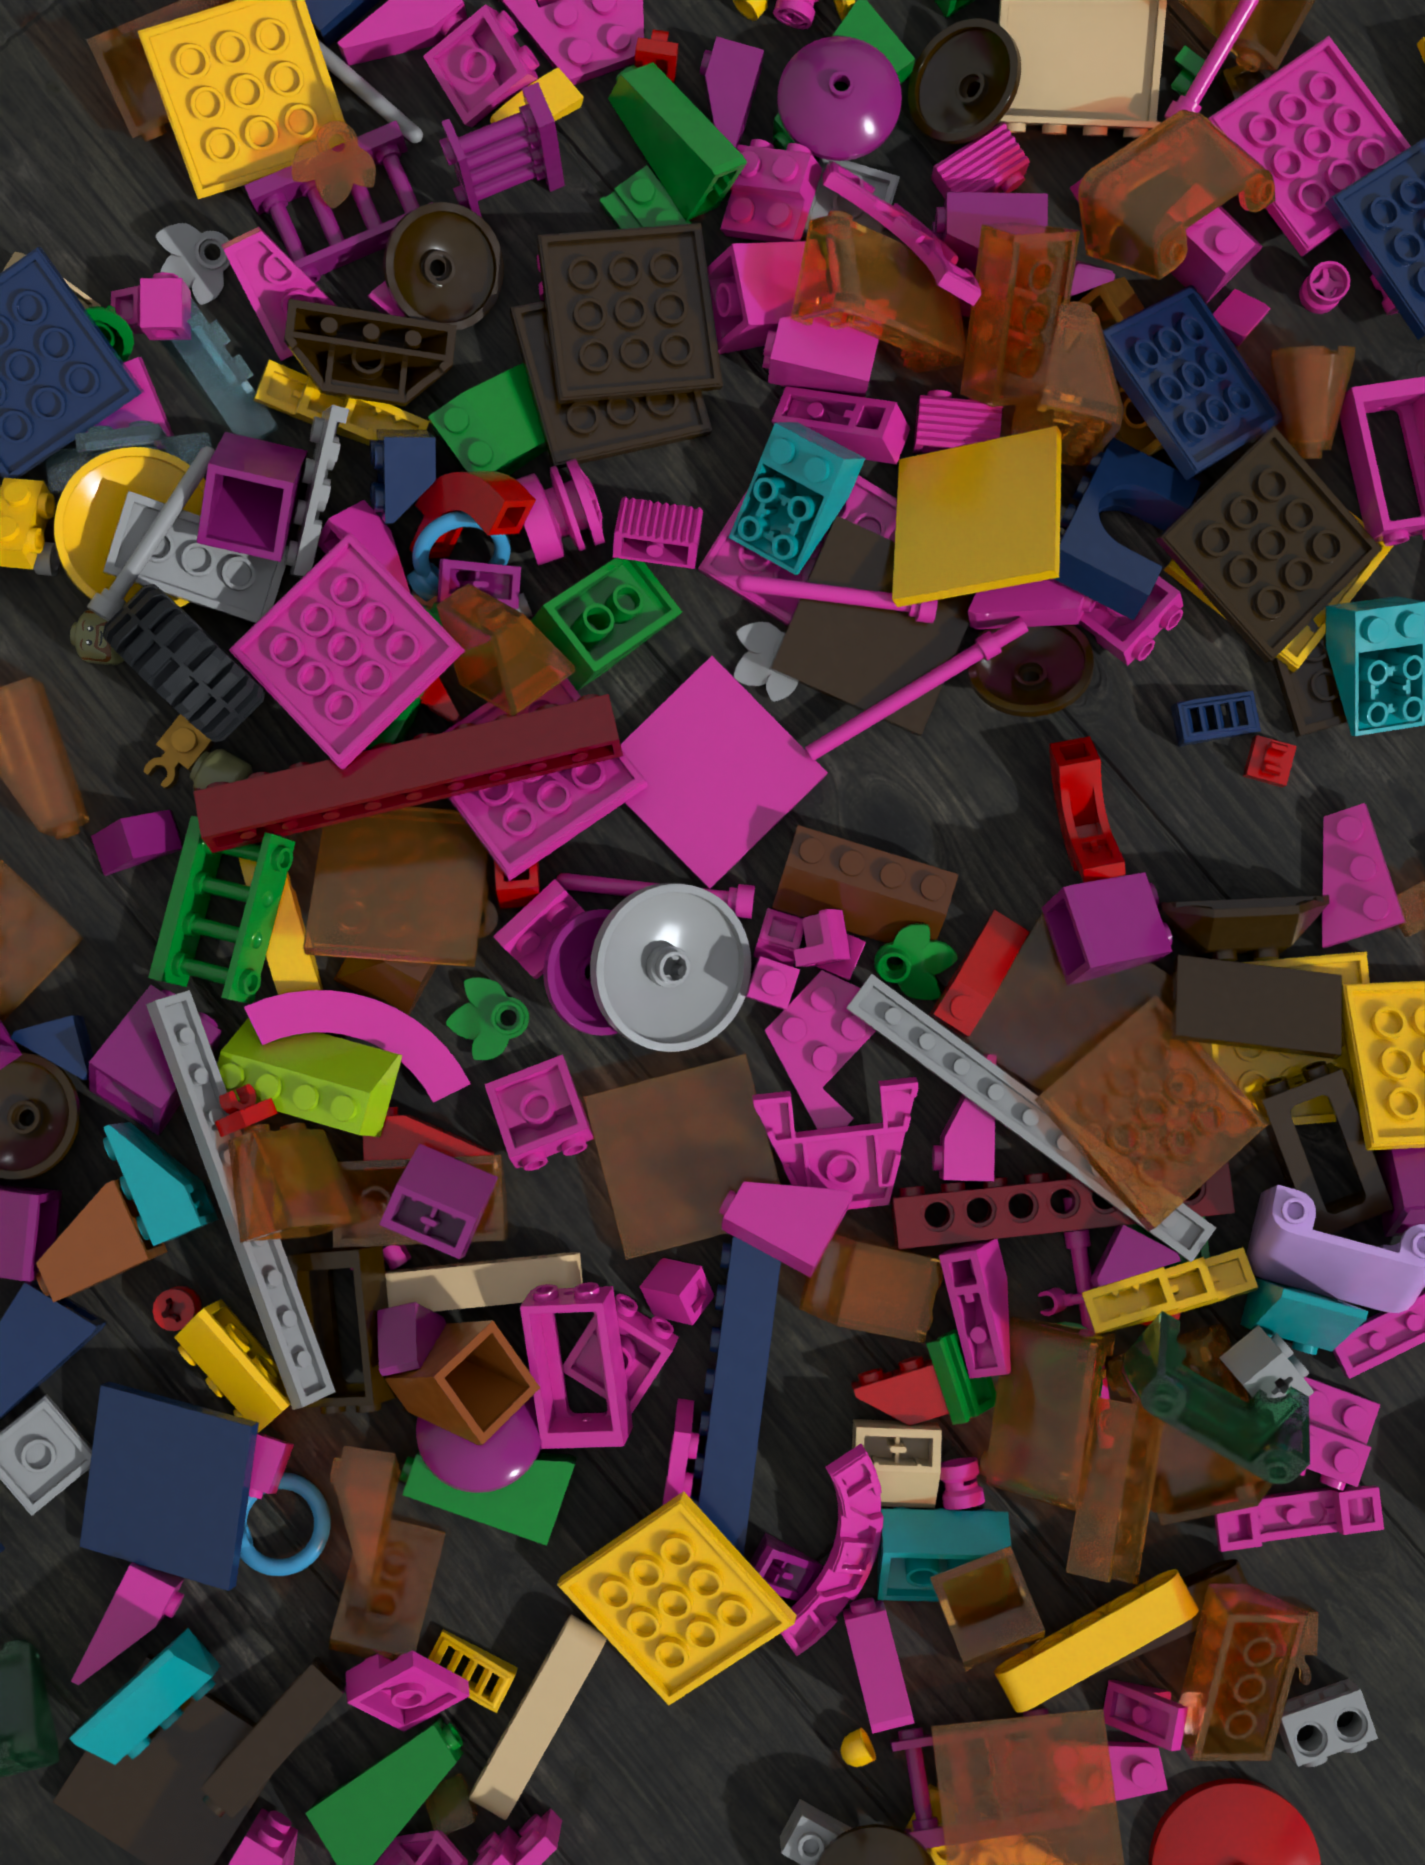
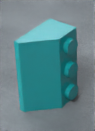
(932, 1542)
(149, 1700)

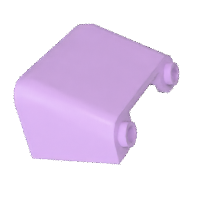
(1293, 1254)

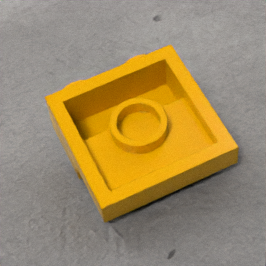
(23, 520)

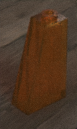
(36, 761)

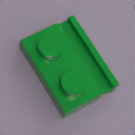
(641, 203)
(962, 1395)

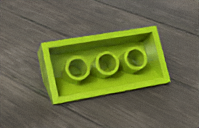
(314, 1077)

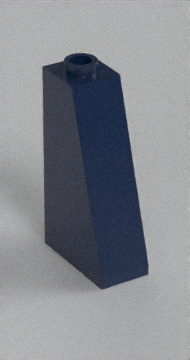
(38, 1340)

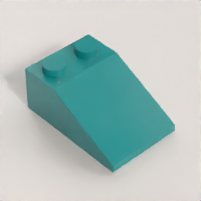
(1301, 1316)

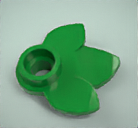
(920, 964)
(482, 1018)

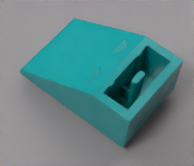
(795, 495)
(1379, 662)
(164, 1190)

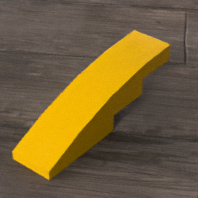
(300, 398)
(285, 954)
(1169, 1290)

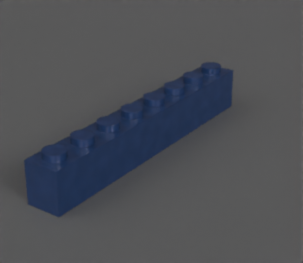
(736, 1388)

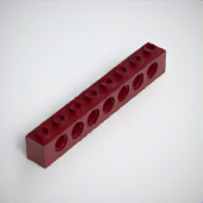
(913, 1231)

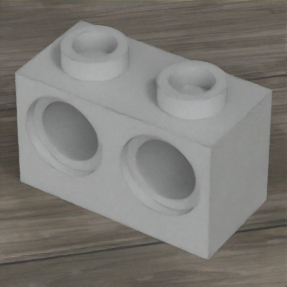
(1322, 1711)

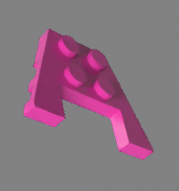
(582, 35)
(816, 1041)
(843, 1158)

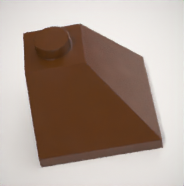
(386, 981)

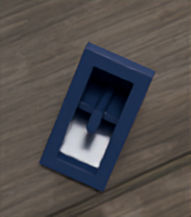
(61, 1042)

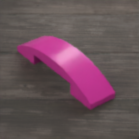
(1301, 1515)

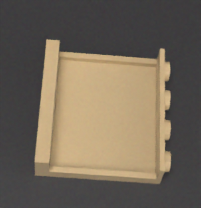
(1086, 64)

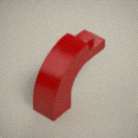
(489, 497)
(1082, 810)

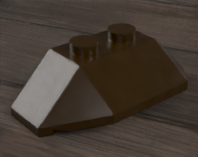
(368, 352)
(1242, 925)

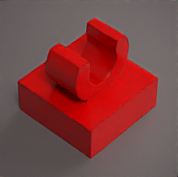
(659, 51)
(1269, 761)
(243, 1112)

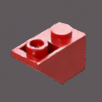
(906, 1394)

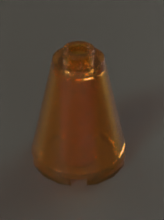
(1311, 394)

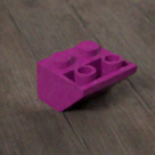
(439, 1201)

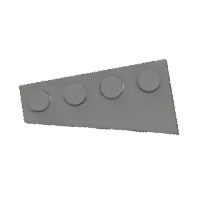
(301, 553)

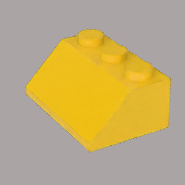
(234, 1363)

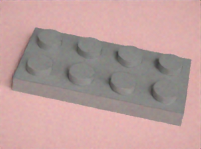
(193, 571)

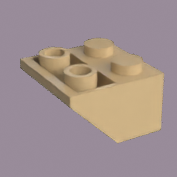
(904, 1460)

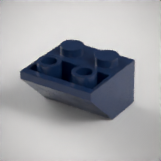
(404, 470)

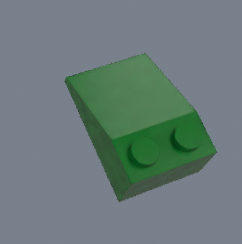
(492, 425)
(606, 617)

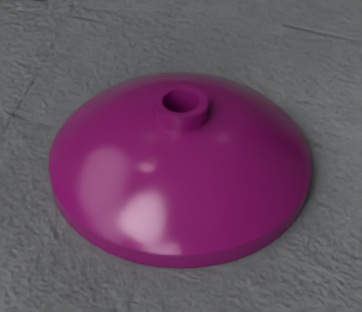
(833, 121)
(565, 973)
(486, 1466)

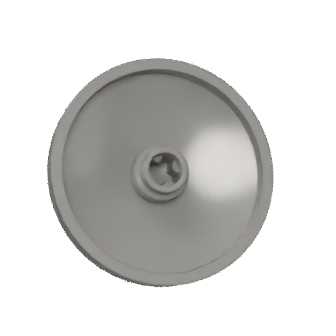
(670, 967)

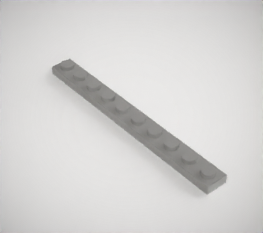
(1005, 1101)
(261, 1261)

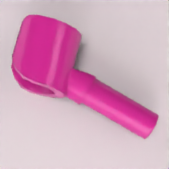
(395, 1256)
(1061, 1300)

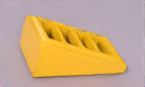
(490, 1662)

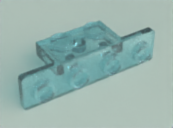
(224, 377)
(103, 439)

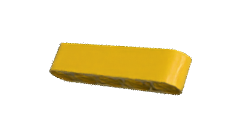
(1096, 1640)

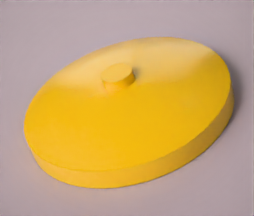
(93, 504)

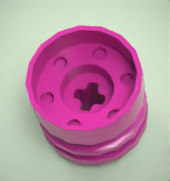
(561, 512)

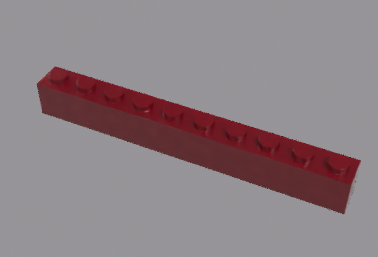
(408, 773)

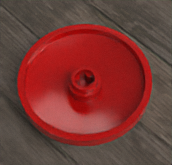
(1233, 1825)

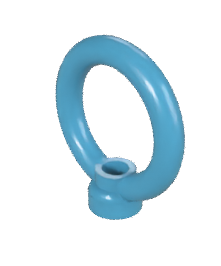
(425, 575)
(314, 1547)

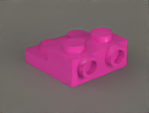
(482, 64)
(772, 193)
(1134, 638)
(539, 1113)
(644, 1345)
(1339, 1434)
(403, 1689)
(537, 1843)

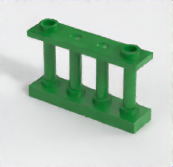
(188, 906)

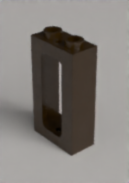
(1275, 1104)
(315, 1283)
(272, 1739)

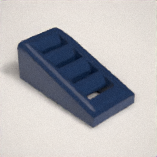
(1183, 720)

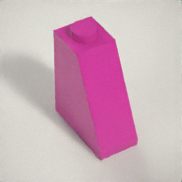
(1035, 602)
(786, 1220)
(877, 1665)

